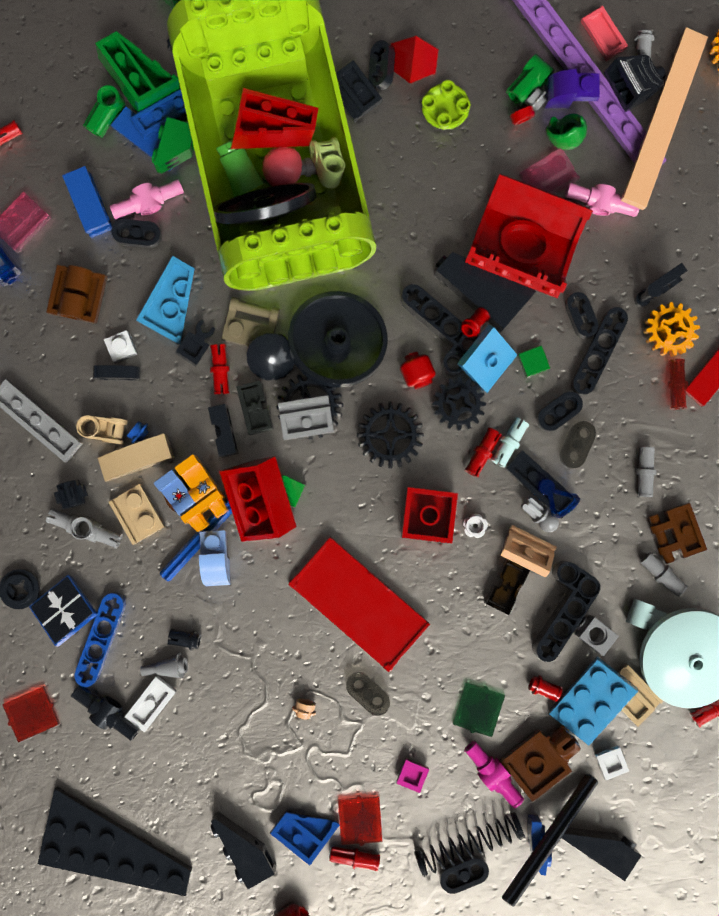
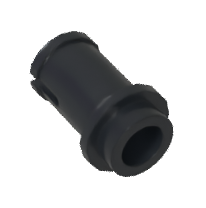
(184, 639)

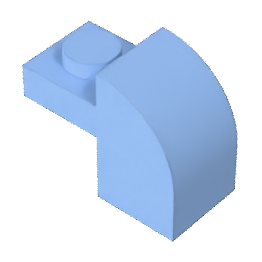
(213, 558)

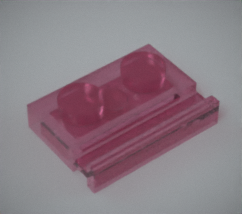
(551, 173)
(22, 222)

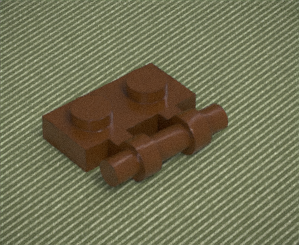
(684, 530)

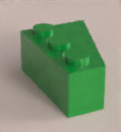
(134, 73)

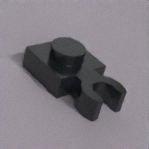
(194, 346)

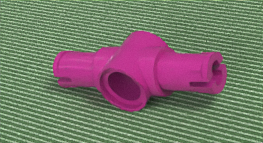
(494, 774)

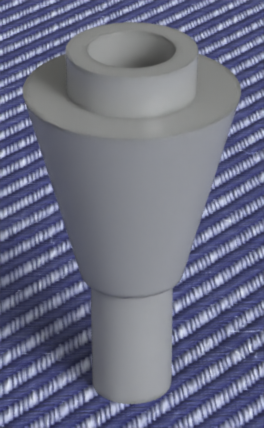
(174, 666)

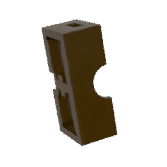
(508, 587)

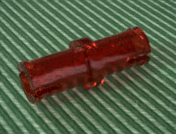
(677, 384)

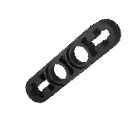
(597, 350)

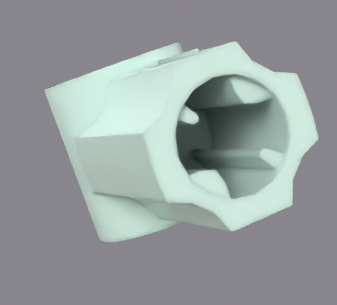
(643, 614)

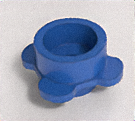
(138, 432)

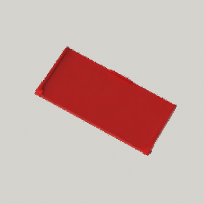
(359, 604)

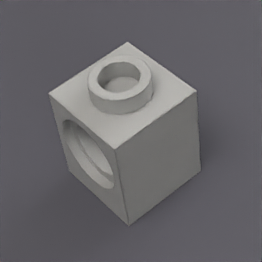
(605, 639)

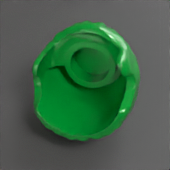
(567, 132)

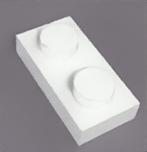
(150, 703)

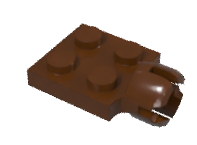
(541, 760)

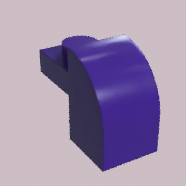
(570, 86)

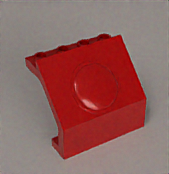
(528, 235)

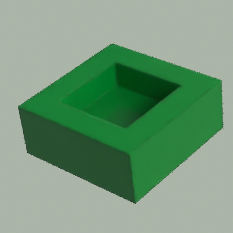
(533, 361)

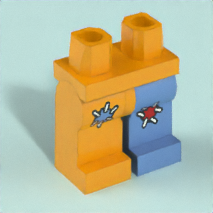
(192, 502)

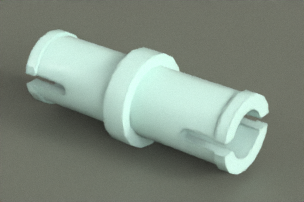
(510, 442)

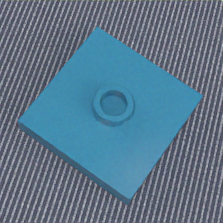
(487, 358)

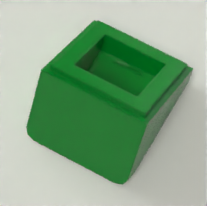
(293, 489)

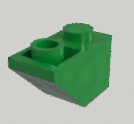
(174, 145)

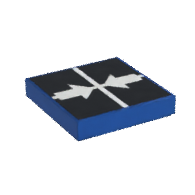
(63, 610)

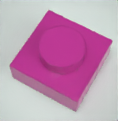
(412, 775)

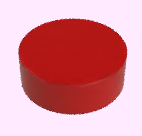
(522, 115)

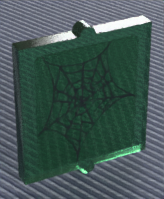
(478, 709)

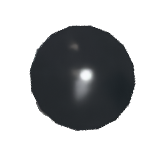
(270, 356)

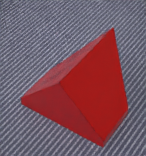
(414, 59)

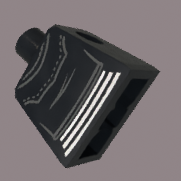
(634, 79)

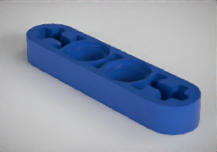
(100, 639)

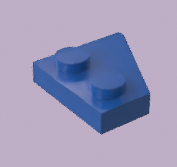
(304, 834)

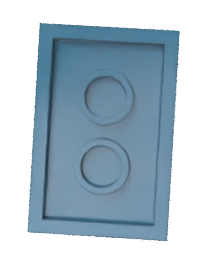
(593, 701)

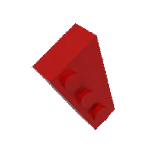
(272, 122)

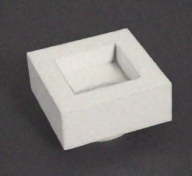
(120, 346)
(611, 762)

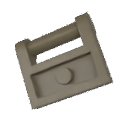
(244, 331)

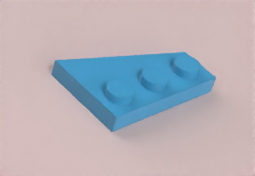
(169, 301)

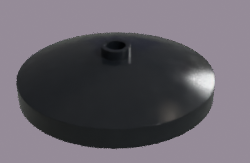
(265, 204)
(341, 319)

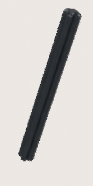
(549, 840)

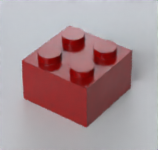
(429, 515)

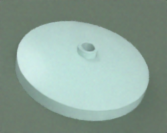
(683, 658)

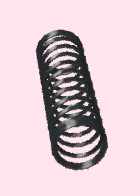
(420, 855)

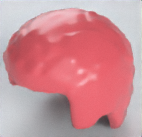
(282, 166)

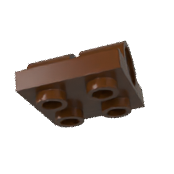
(76, 293)

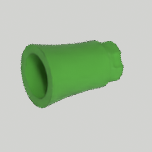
(239, 169)

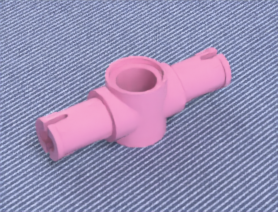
(146, 199)
(600, 199)

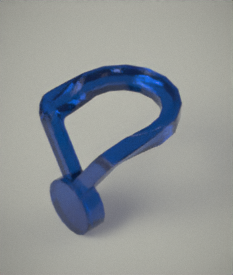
(547, 487)

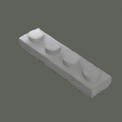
(37, 421)

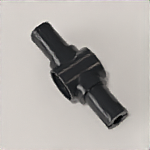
(105, 712)

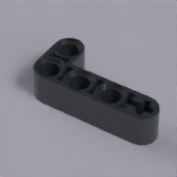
(437, 324)
(561, 612)

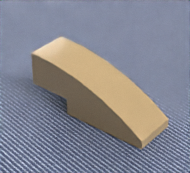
(136, 457)

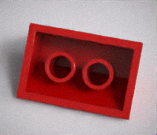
(258, 499)

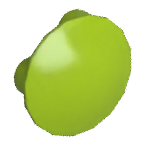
(445, 105)

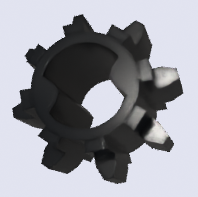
(70, 494)

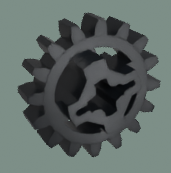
(447, 399)

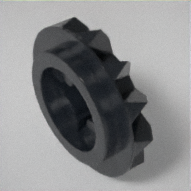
(8, 592)

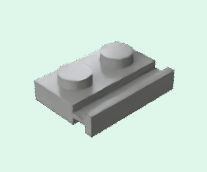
(305, 417)

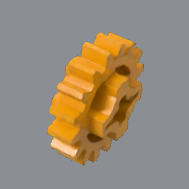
(676, 321)

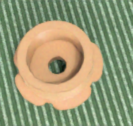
(304, 708)

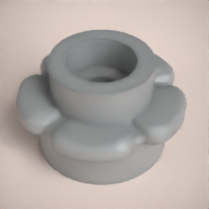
(536, 99)

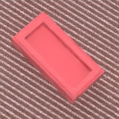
(604, 33)

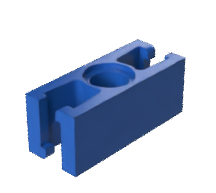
(87, 202)

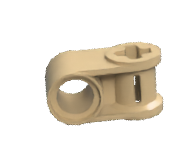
(106, 429)

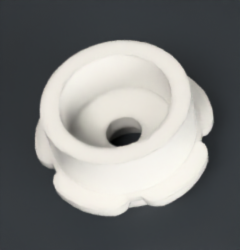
(480, 530)

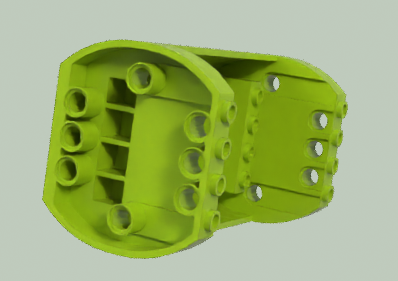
(285, 54)

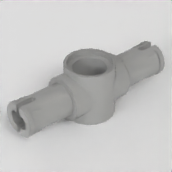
(72, 526)

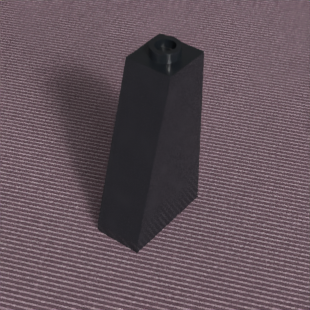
(483, 289)

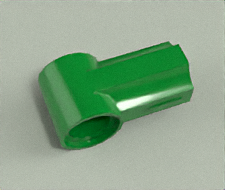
(532, 76)
(103, 113)

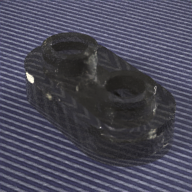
(578, 444)
(367, 693)

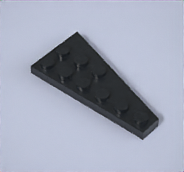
(100, 847)

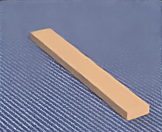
(664, 119)

